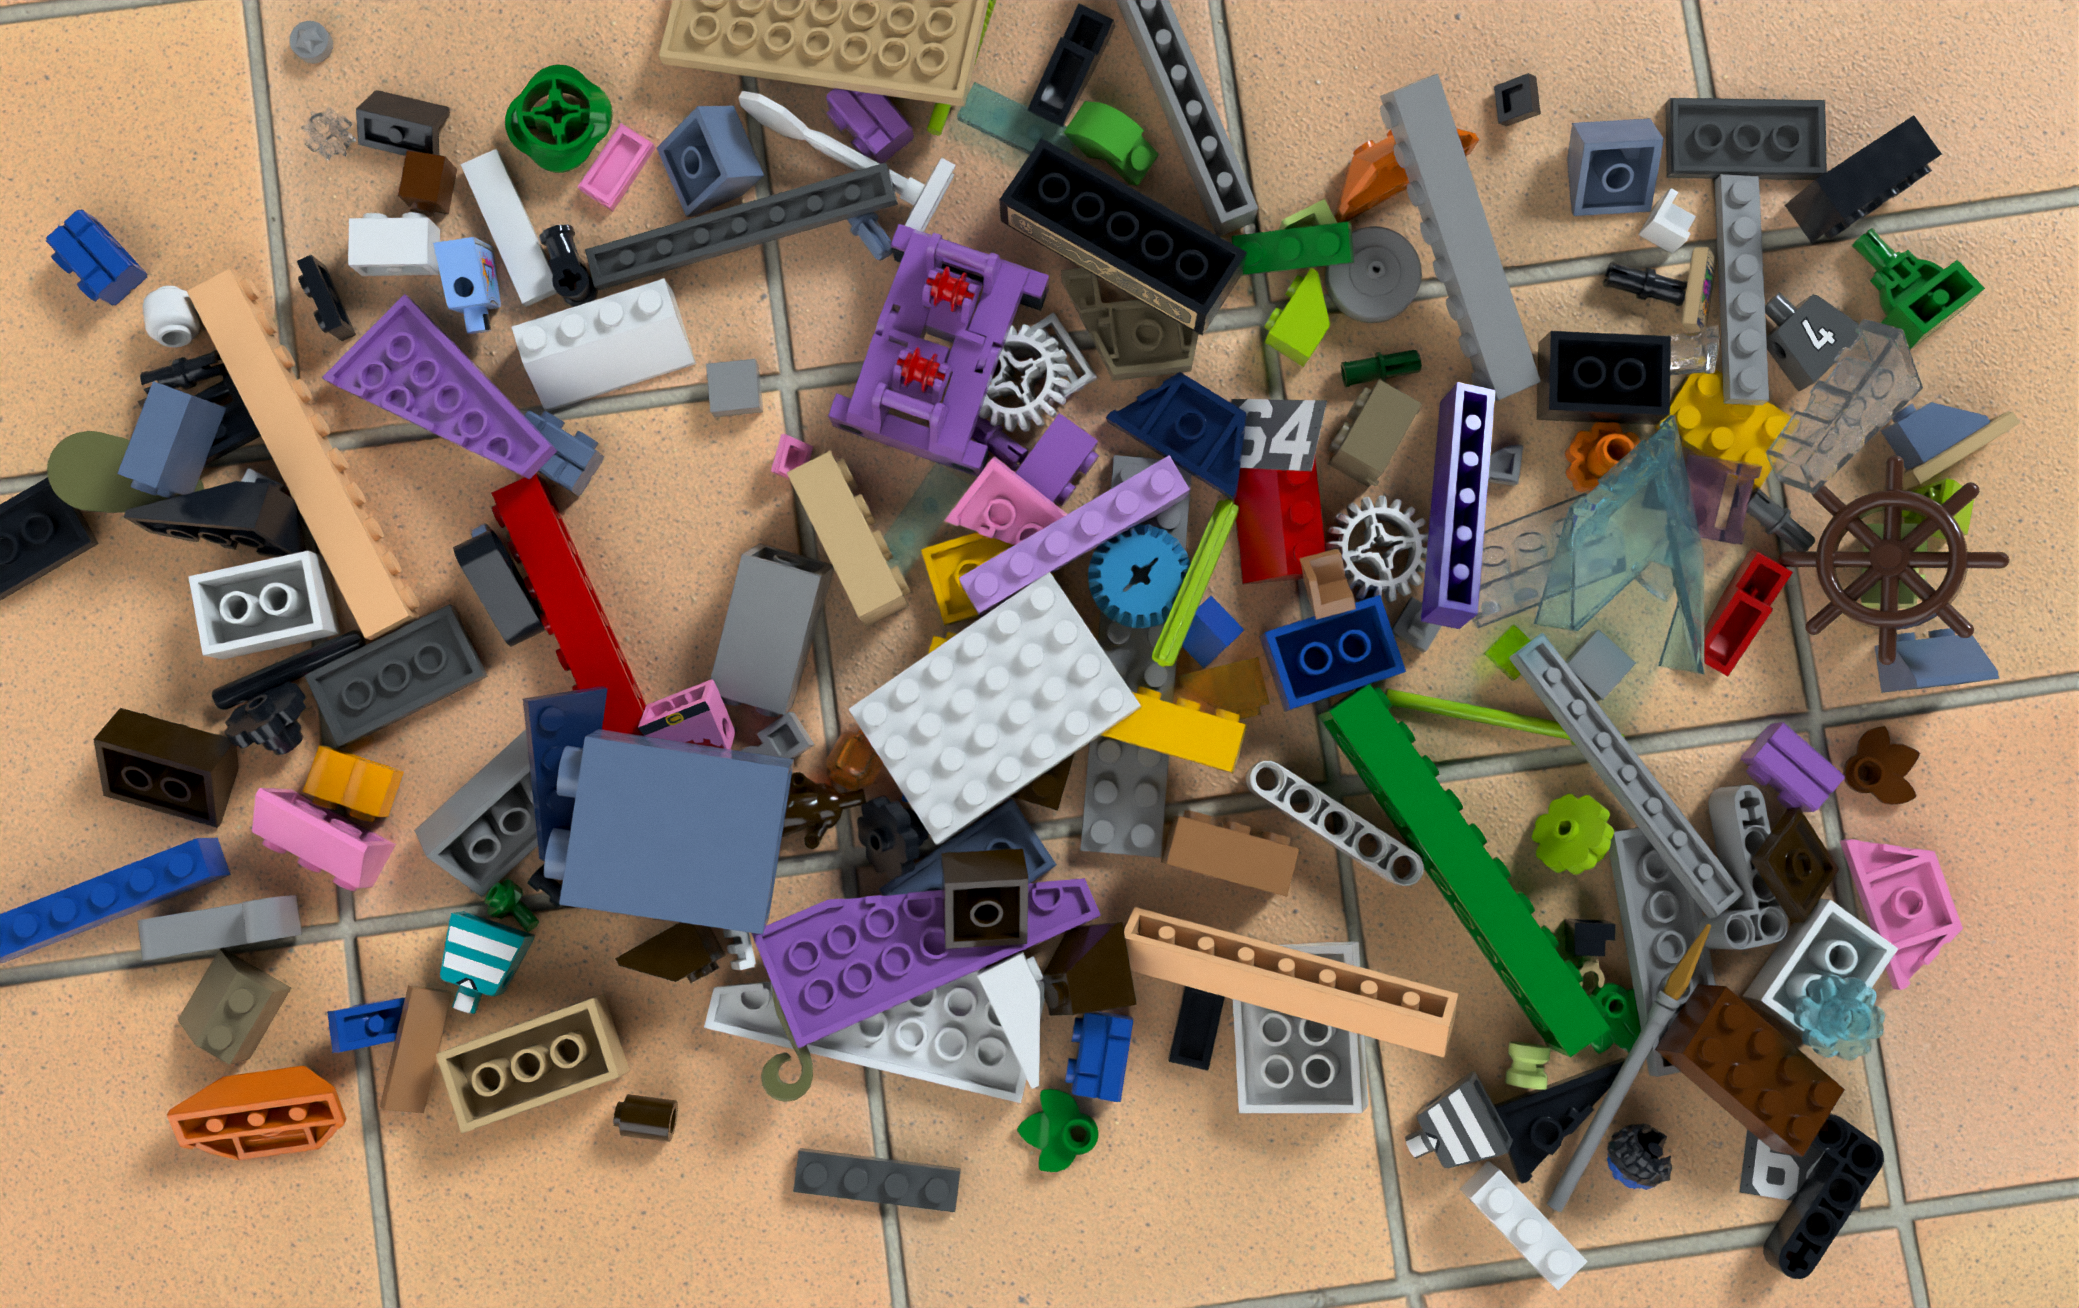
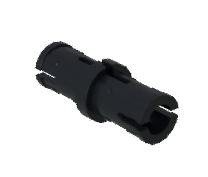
(1645, 283)
(185, 372)

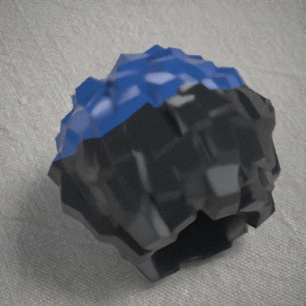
(1636, 1155)

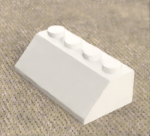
(604, 345)

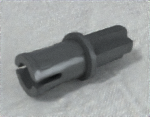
(1778, 521)

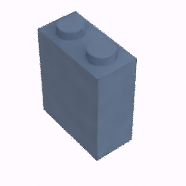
(170, 442)

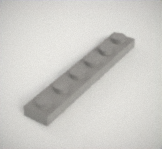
(1741, 290)

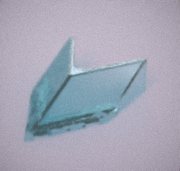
(1617, 530)

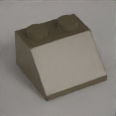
(232, 1008)

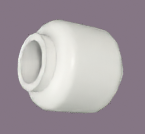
(171, 316)

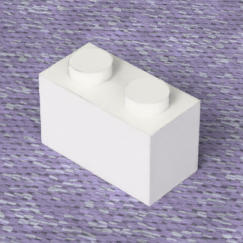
(393, 245)

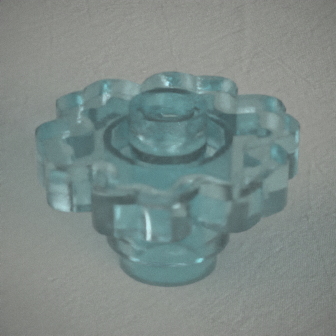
(1839, 1017)

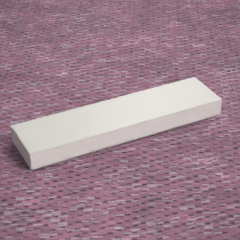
(510, 227)

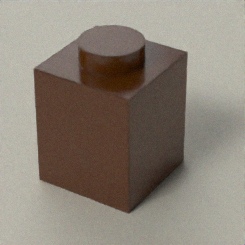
(427, 183)

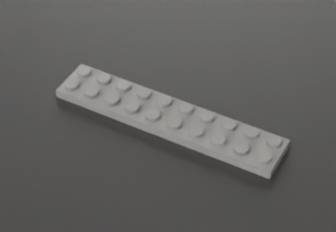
(1124, 780)

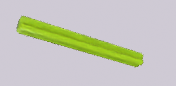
(1195, 583)

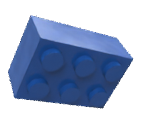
(1332, 654)

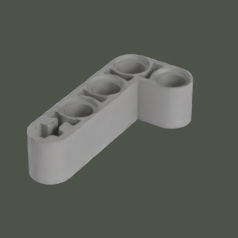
(1739, 831)
(219, 927)

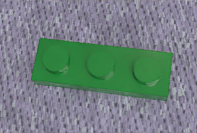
(1296, 248)

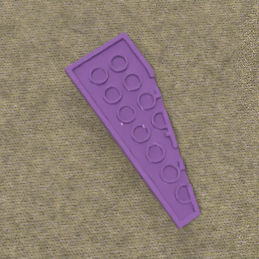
(879, 951)

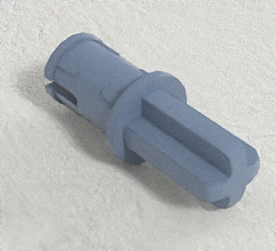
(871, 234)

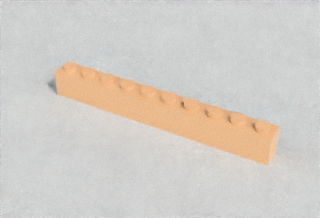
(304, 454)

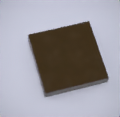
(1795, 865)

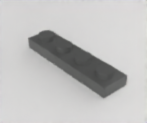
(877, 1180)

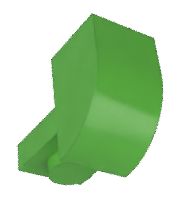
(1113, 137)

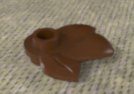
(1885, 767)

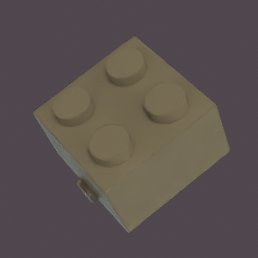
(1376, 430)

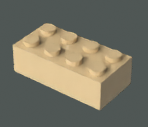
(845, 534)
(532, 1063)

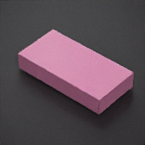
(616, 167)

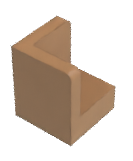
(1327, 584)

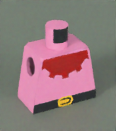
(690, 717)

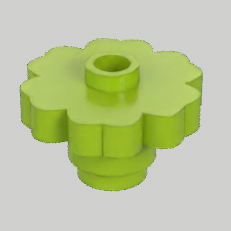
(1573, 834)

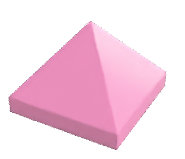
(790, 455)

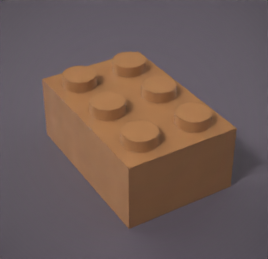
(1231, 852)

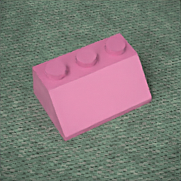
(319, 838)

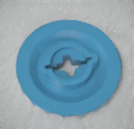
(1111, 573)

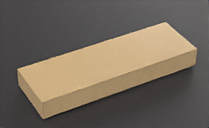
(1925, 471)

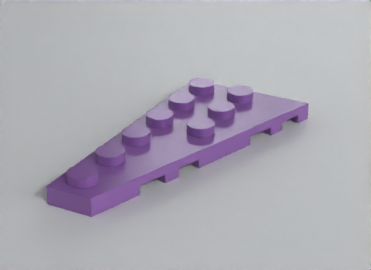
(427, 380)

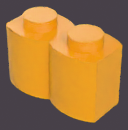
(352, 782)

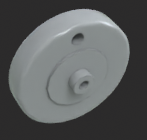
(1380, 279)

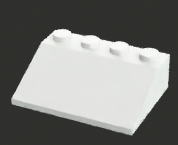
(1297, 1062)

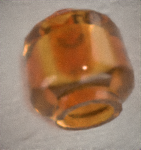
(853, 761)

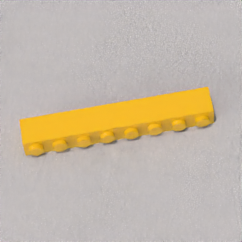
(1174, 728)

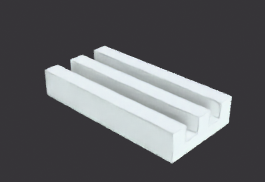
(1089, 375)
(742, 947)

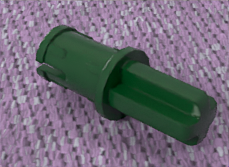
(1380, 367)

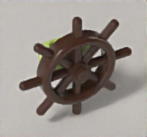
(1893, 561)

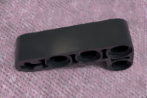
(1815, 1198)

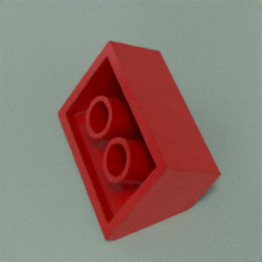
(1277, 523)

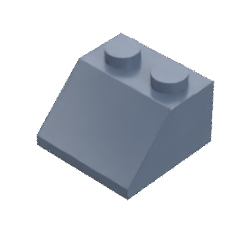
(709, 159)
(1613, 166)
(1935, 662)

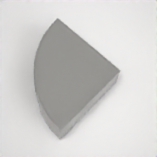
(1506, 465)

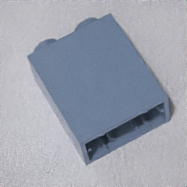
(670, 830)

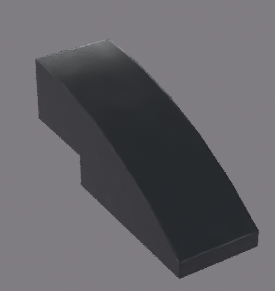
(1071, 65)

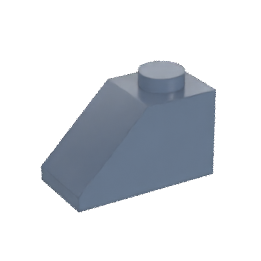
(1929, 430)

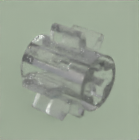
(336, 142)

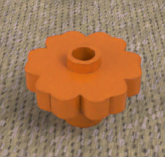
(1596, 452)

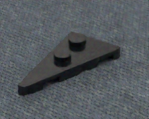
(1545, 1116)

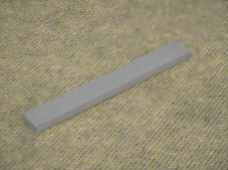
(1626, 776)

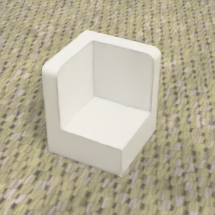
(1667, 224)

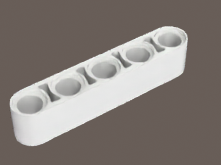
(1353, 827)

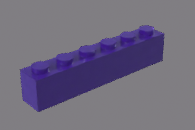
(1458, 506)

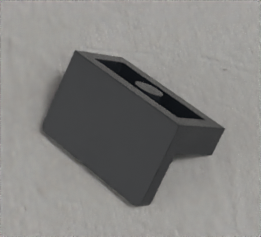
(399, 123)

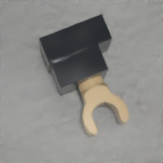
(1588, 940)

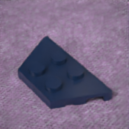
(1192, 427)

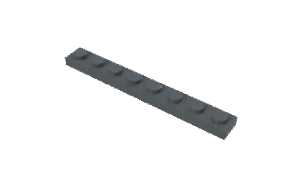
(741, 226)

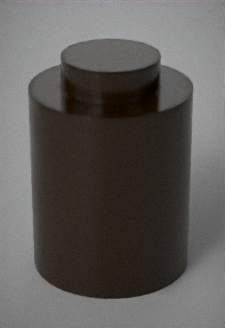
(646, 1117)

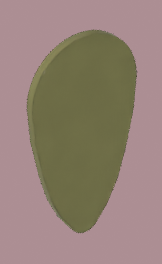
(86, 476)

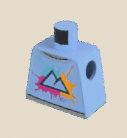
(467, 265)

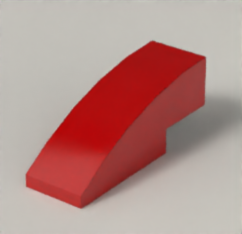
(1742, 610)

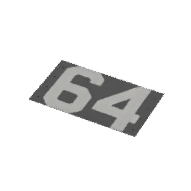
(1281, 433)
(1778, 1173)

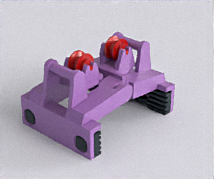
(913, 372)

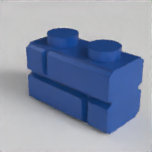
(96, 258)
(1100, 1055)

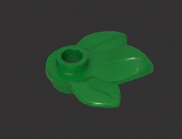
(1621, 1018)
(1052, 1128)

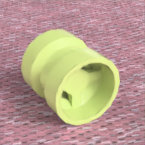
(1527, 1065)

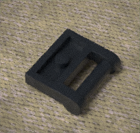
(236, 425)

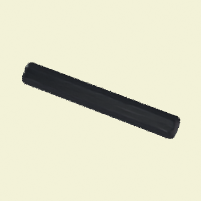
(287, 670)

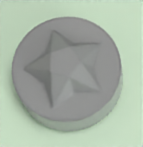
(311, 42)

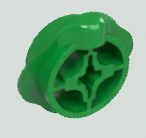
(554, 82)

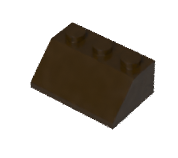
(166, 766)

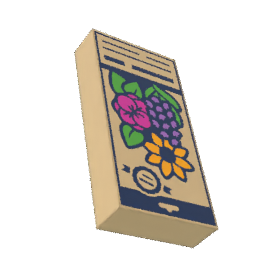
(1699, 289)

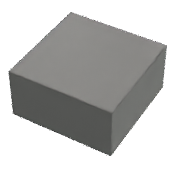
(734, 388)
(1599, 664)

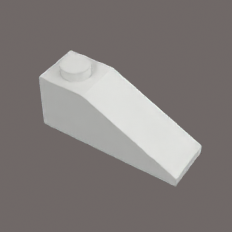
(1016, 1001)

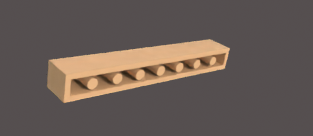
(1291, 981)

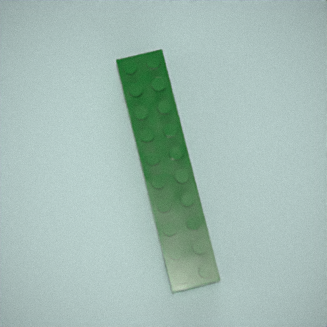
(1465, 872)

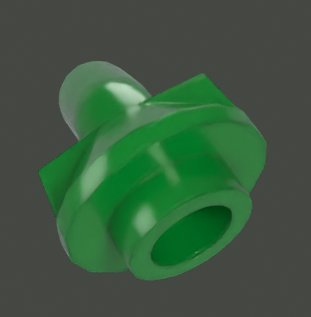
(505, 898)

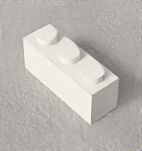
(1523, 1225)

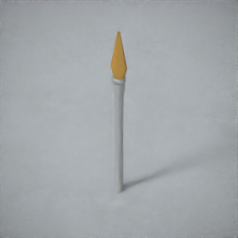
(1658, 1017)

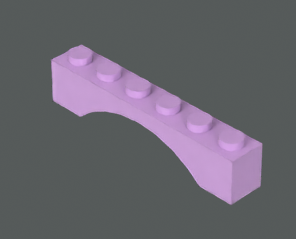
(1075, 534)

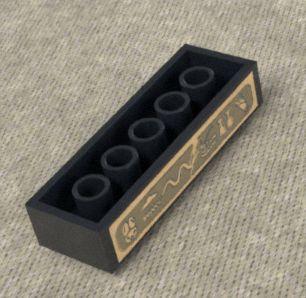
(1122, 236)

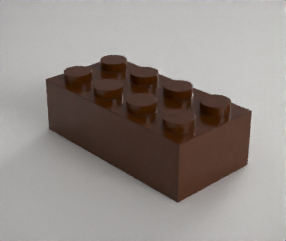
(1750, 1069)

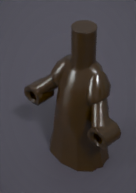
(817, 807)

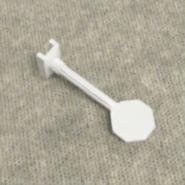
(922, 196)

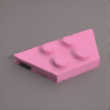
(1903, 902)

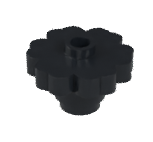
(269, 719)
(890, 836)

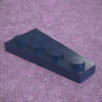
(552, 725)

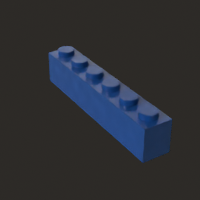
(110, 896)

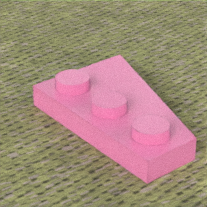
(1004, 506)

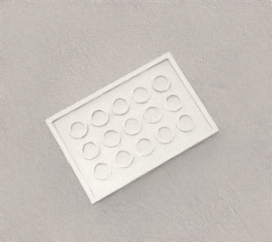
(994, 708)

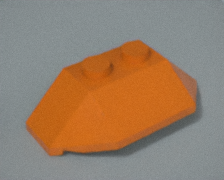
(1377, 176)
(259, 1114)

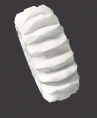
(1033, 372)
(1411, 540)

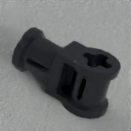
(568, 266)

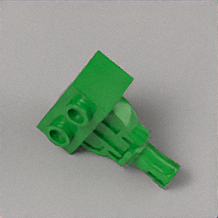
(1916, 291)

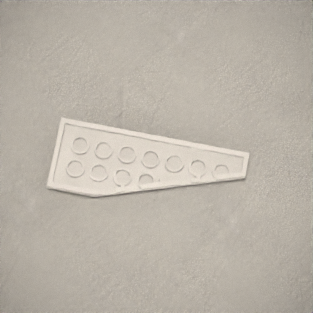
(936, 1037)

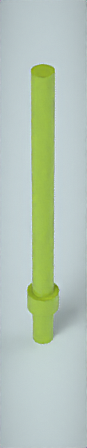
(1476, 713)

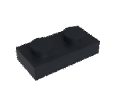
(318, 284)

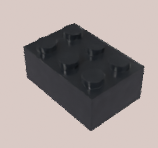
(1864, 181)
(1604, 377)

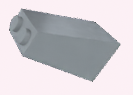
(770, 628)

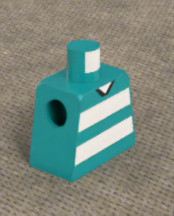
(481, 957)

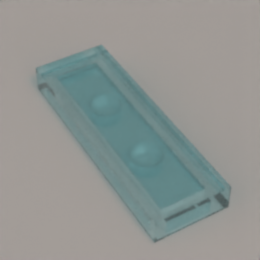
(1009, 121)
(923, 517)

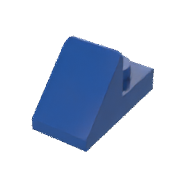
(365, 1024)

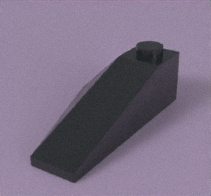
(228, 515)

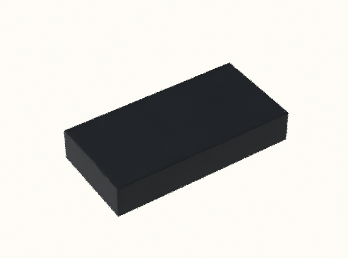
(1196, 1028)

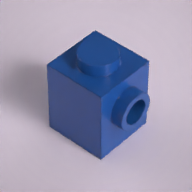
(1210, 632)

